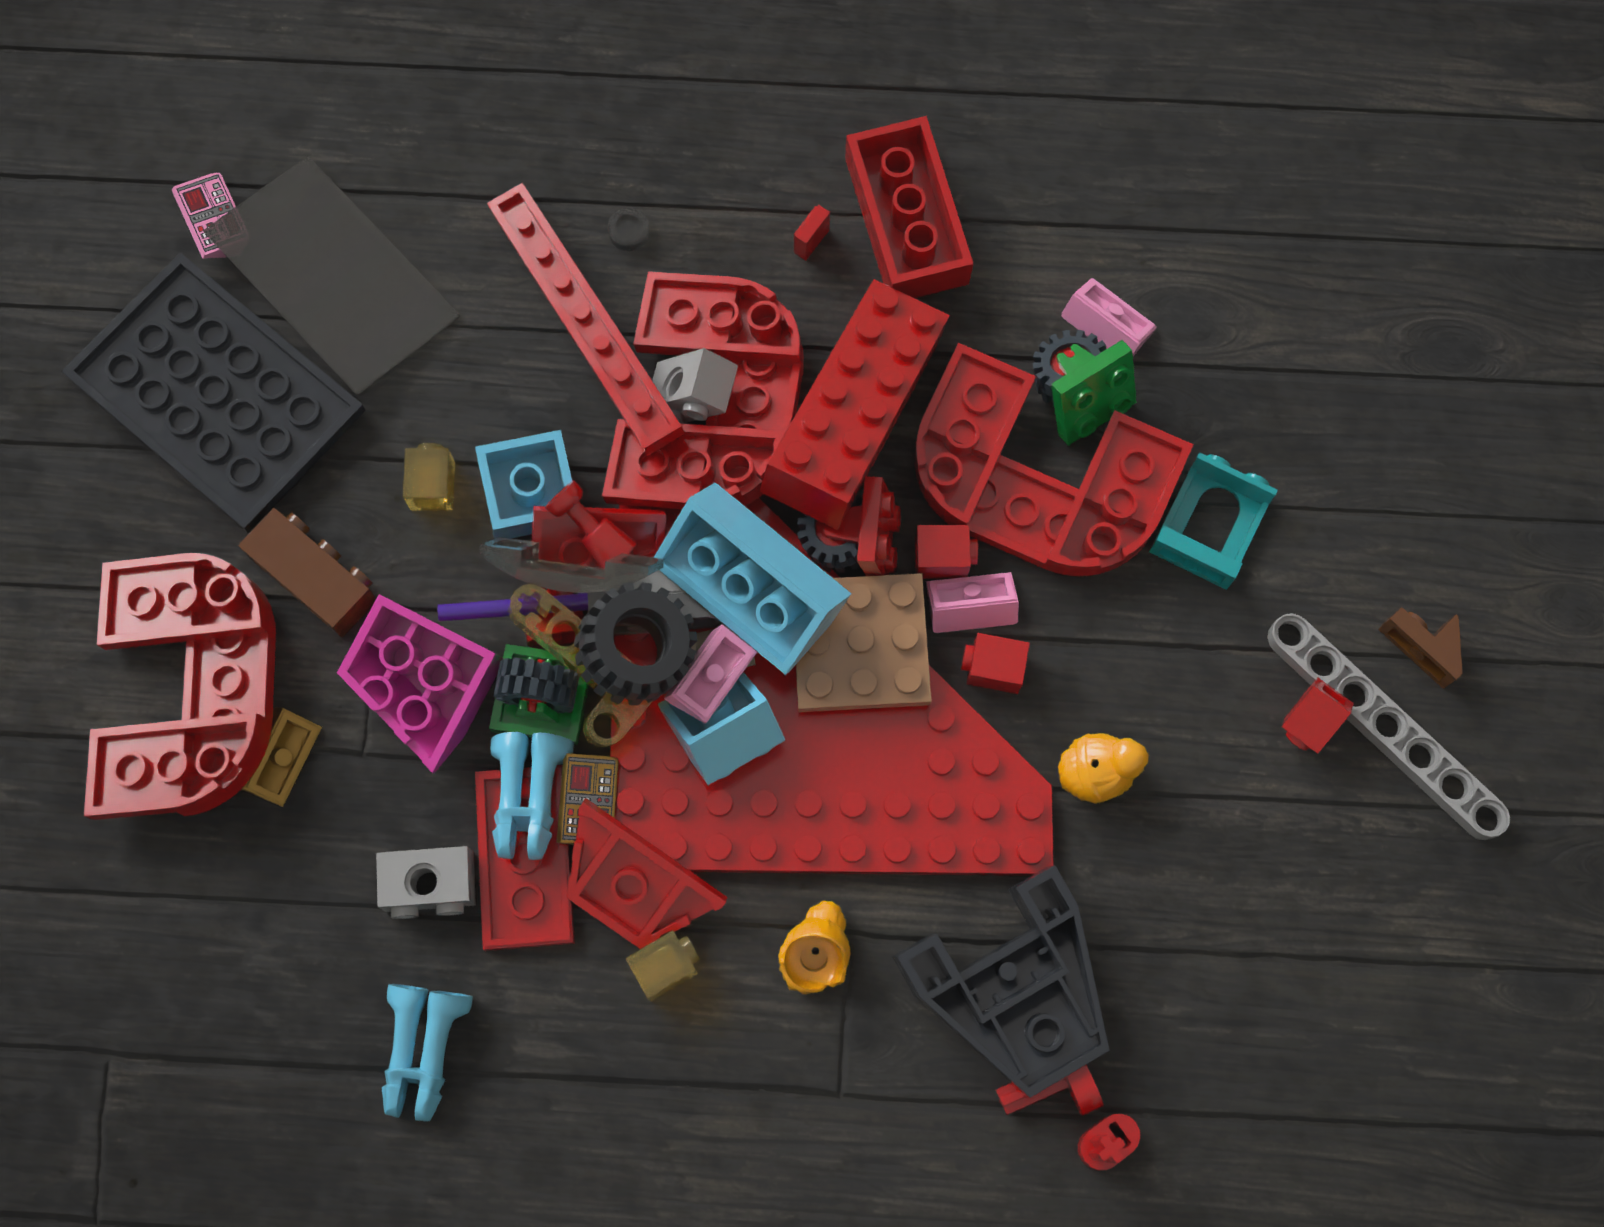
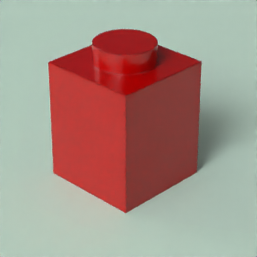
(944, 551)
(996, 663)
(1316, 716)

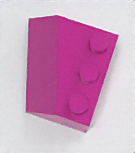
(419, 678)

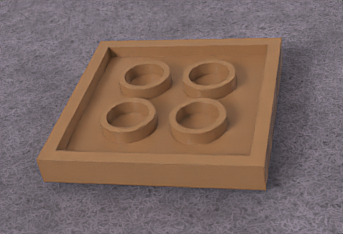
(871, 650)

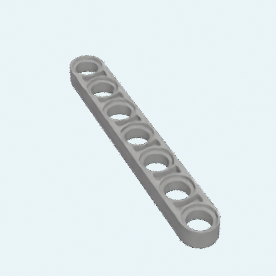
(1408, 733)

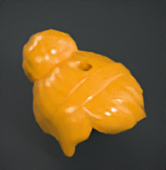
(1118, 766)
(820, 929)

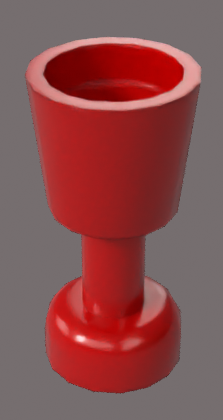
(602, 538)

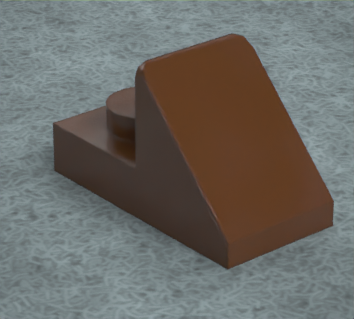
(1435, 654)

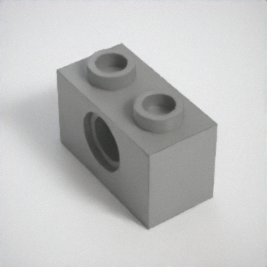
(695, 384)
(401, 870)

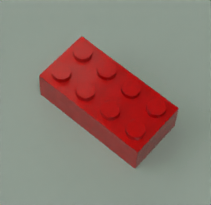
(908, 208)

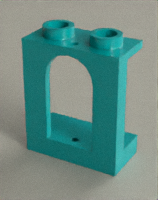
(1253, 498)

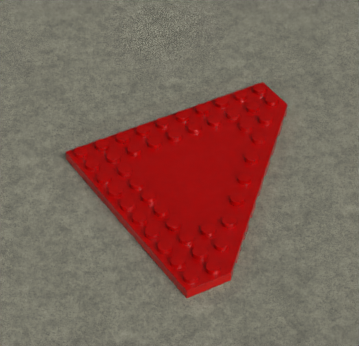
(843, 790)

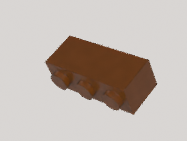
(309, 570)

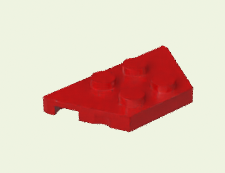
(632, 881)

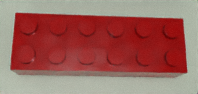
(853, 404)

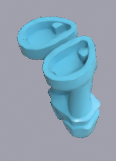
(536, 819)
(441, 1012)

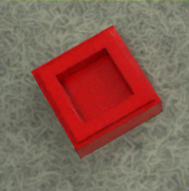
(811, 232)

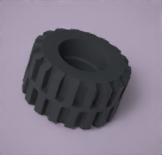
(657, 616)

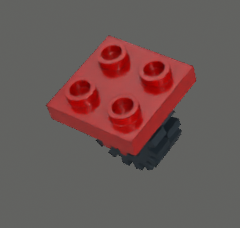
(861, 538)

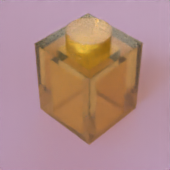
(429, 477)
(663, 964)

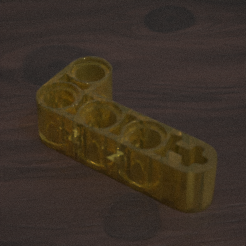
(623, 713)

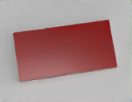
(521, 897)

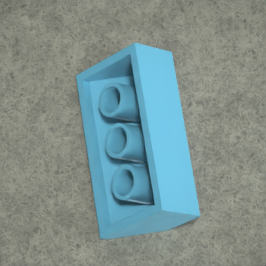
(750, 577)

